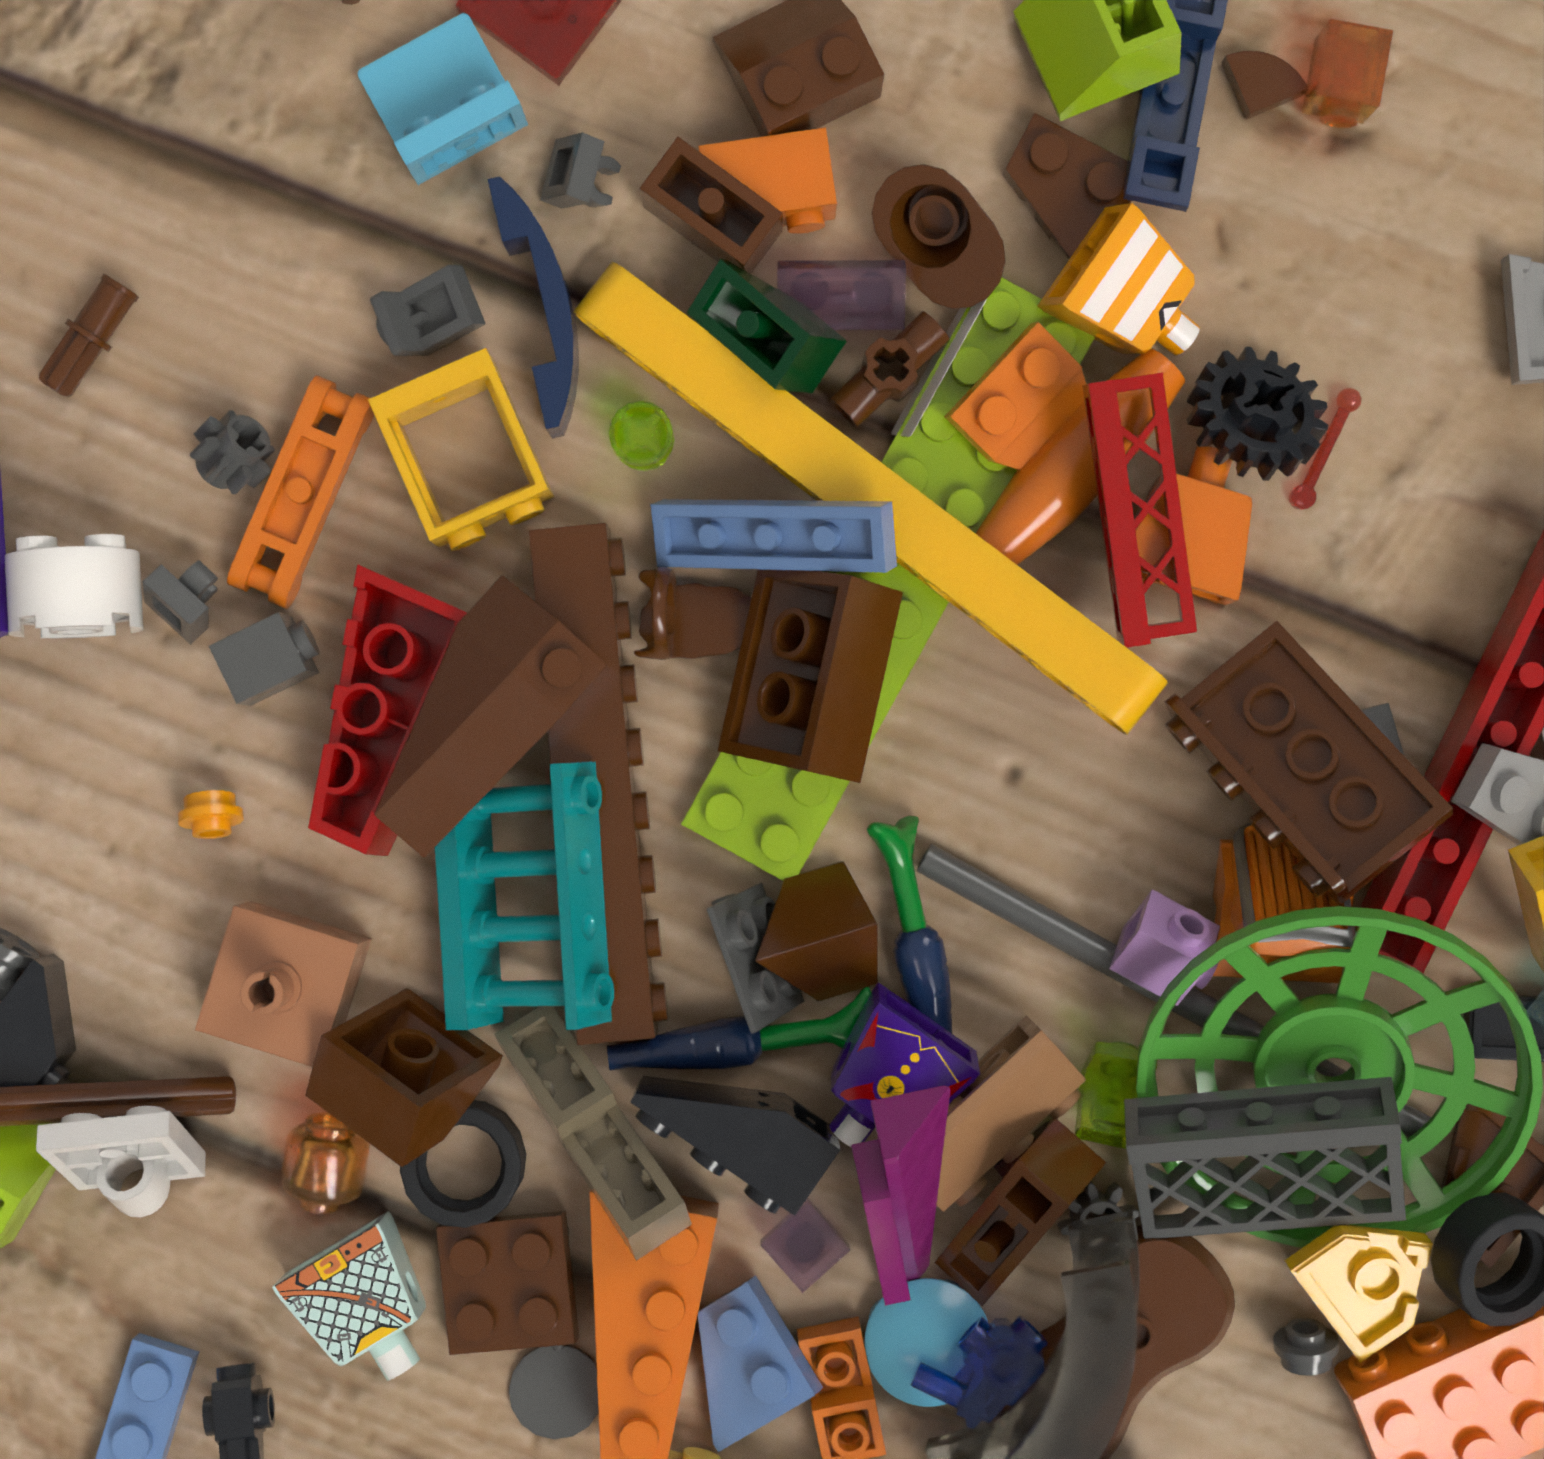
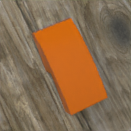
(846, 1405)

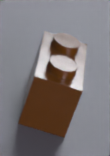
(711, 207)

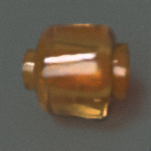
(324, 1164)

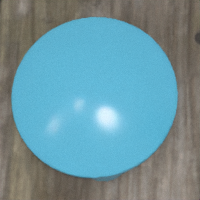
(919, 1331)

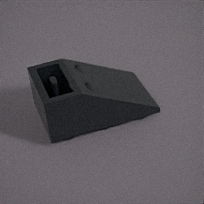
(750, 1132)

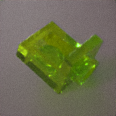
(1109, 1080)

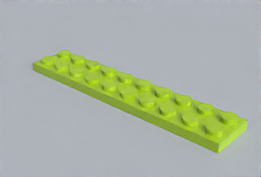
(778, 811)

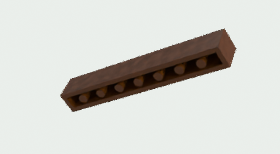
(577, 585)

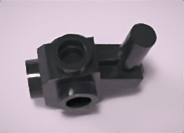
(238, 1412)

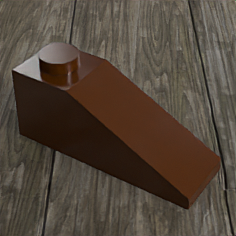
(1019, 1211)

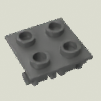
(740, 928)

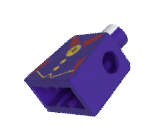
(893, 1054)

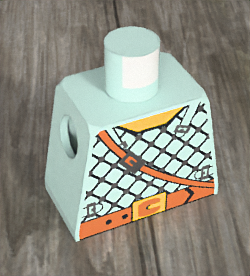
(359, 1297)

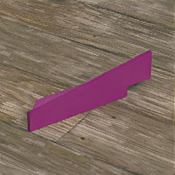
(901, 1184)

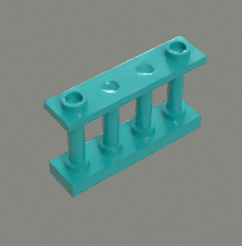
(469, 907)

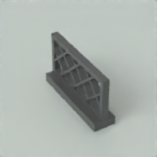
(1263, 1126)

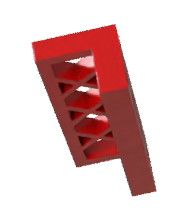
(1117, 515)

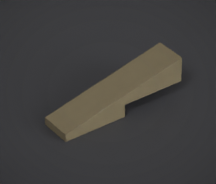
(594, 1130)

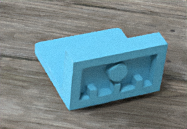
(442, 98)

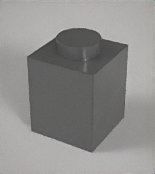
(266, 658)

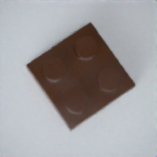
(508, 1284)

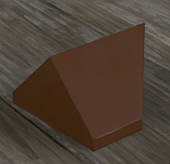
(822, 934)

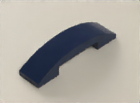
(1171, 113)
(554, 380)

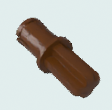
(87, 336)

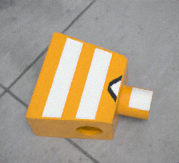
(1125, 286)

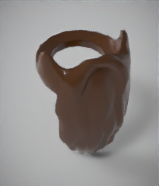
(690, 618)

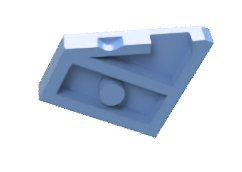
(750, 1364)

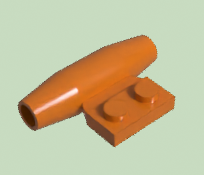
(1034, 420)

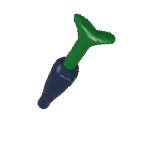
(917, 948)
(730, 1043)

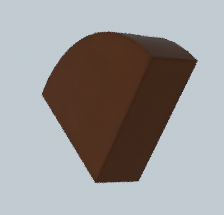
(1262, 81)

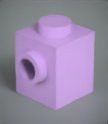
(1161, 942)

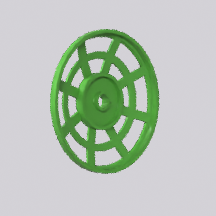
(1368, 1039)

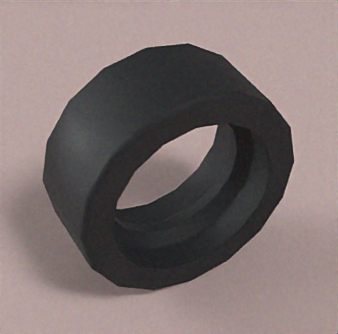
(481, 1209)
(1462, 1244)

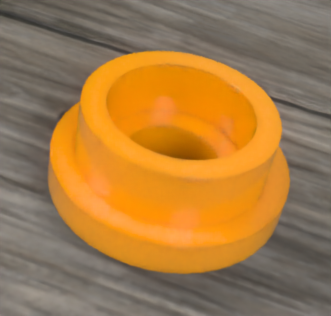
(210, 813)

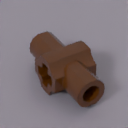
(912, 347)

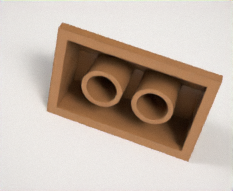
(993, 1117)

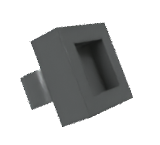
(574, 171)
(183, 599)

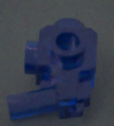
(998, 1369)

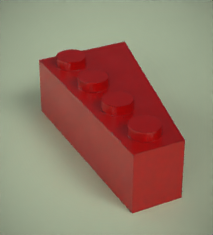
(386, 671)

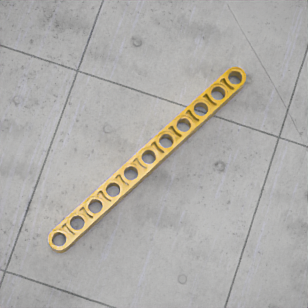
(835, 468)

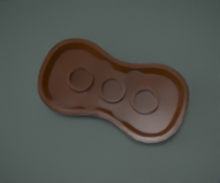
(1180, 1316)

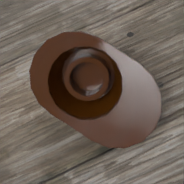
(941, 235)

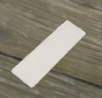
(940, 372)

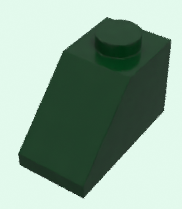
(766, 328)

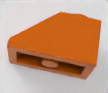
(786, 171)

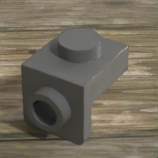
(428, 313)

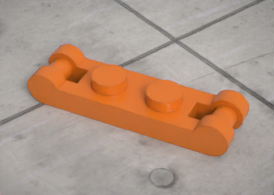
(300, 492)

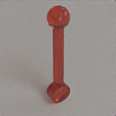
(1304, 495)

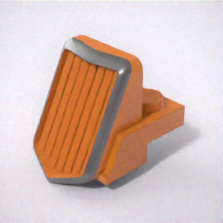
(1260, 884)

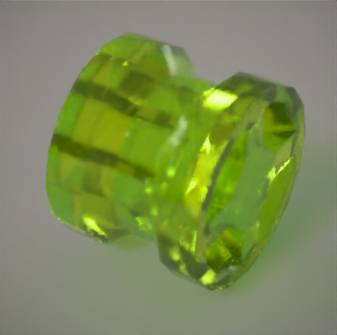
(634, 427)

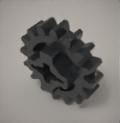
(1257, 413)

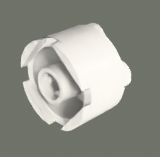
(73, 587)

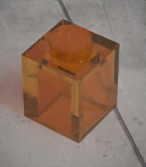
(1347, 73)

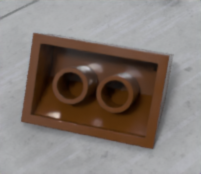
(810, 671)

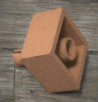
(281, 981)

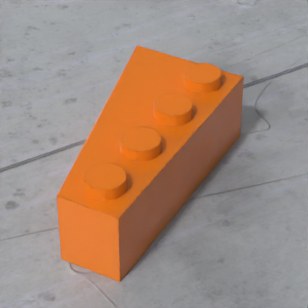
(645, 1329)

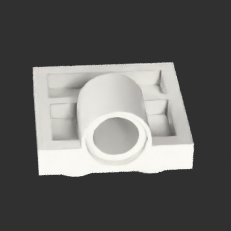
(104, 1151)

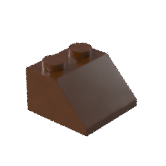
(801, 65)
(400, 1075)

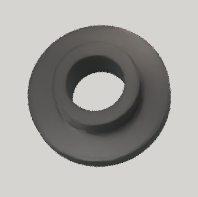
(1306, 1347)

